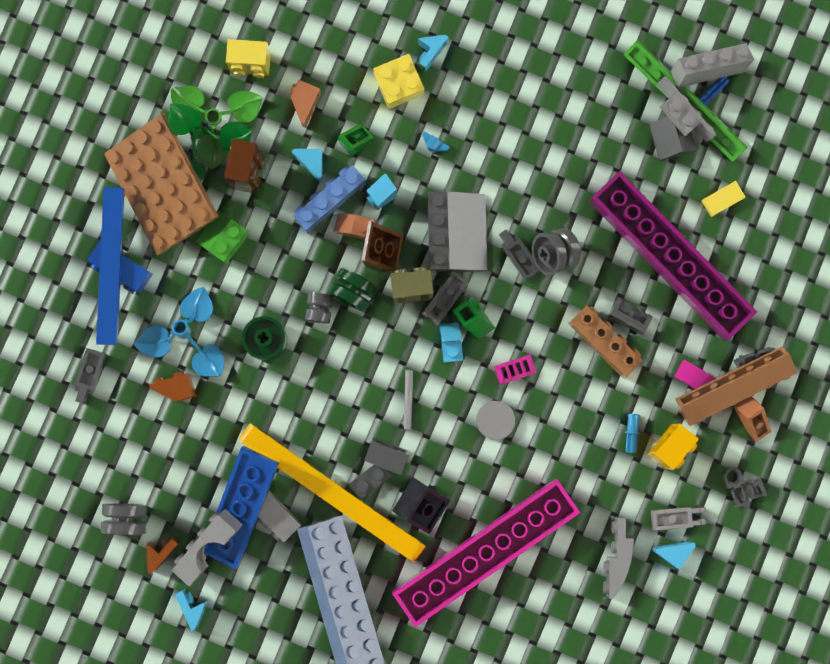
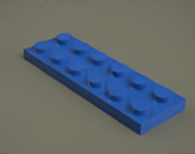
(244, 500)

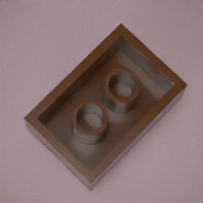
(244, 166)

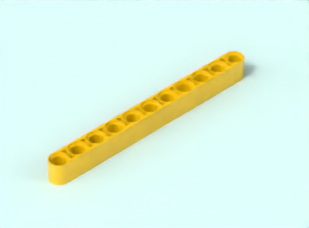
(333, 493)

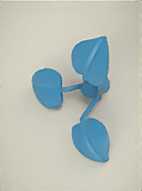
(155, 339)

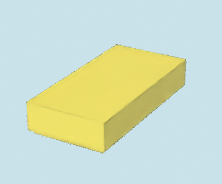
(723, 198)

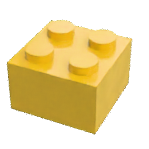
(673, 447)

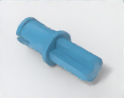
(632, 433)

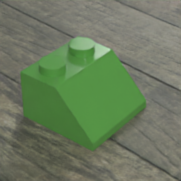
(223, 237)

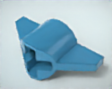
(433, 143)

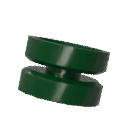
(354, 287)
(256, 330)

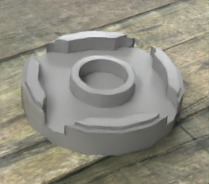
(495, 420)

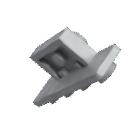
(682, 113)

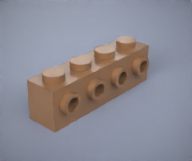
(605, 341)

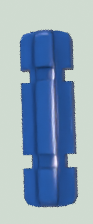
(713, 90)

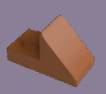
(156, 557)

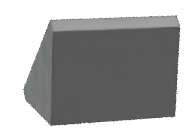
(670, 140)

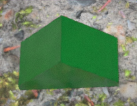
(355, 139)

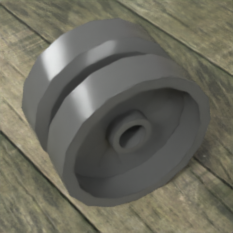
(556, 251)
(124, 519)

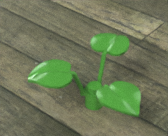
(243, 105)

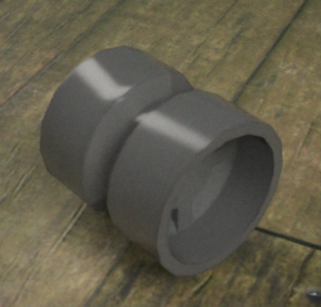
(319, 307)

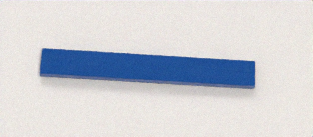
(110, 266)

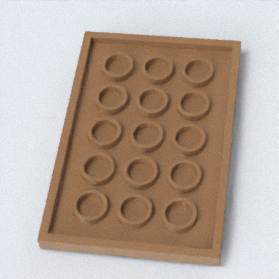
(161, 185)

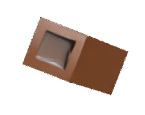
(176, 388)

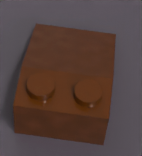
(381, 248)

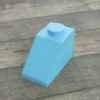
(381, 192)

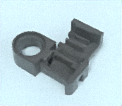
(743, 492)

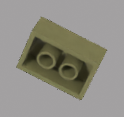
(411, 286)

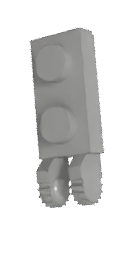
(676, 518)

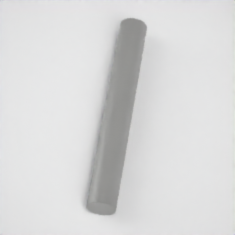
(408, 399)

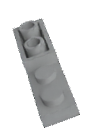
(617, 566)

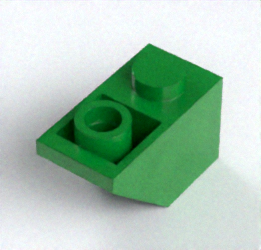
(474, 318)

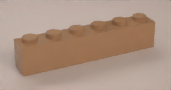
(736, 386)

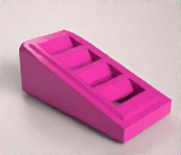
(499, 373)

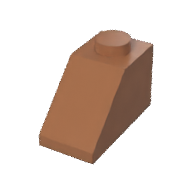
(304, 100)
(352, 225)
(753, 418)

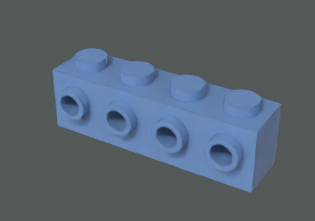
(329, 199)

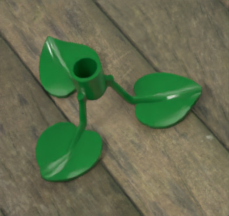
(187, 120)

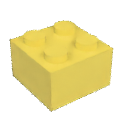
(248, 58)
(398, 81)

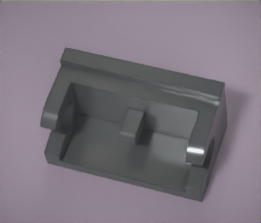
(630, 316)
(387, 456)

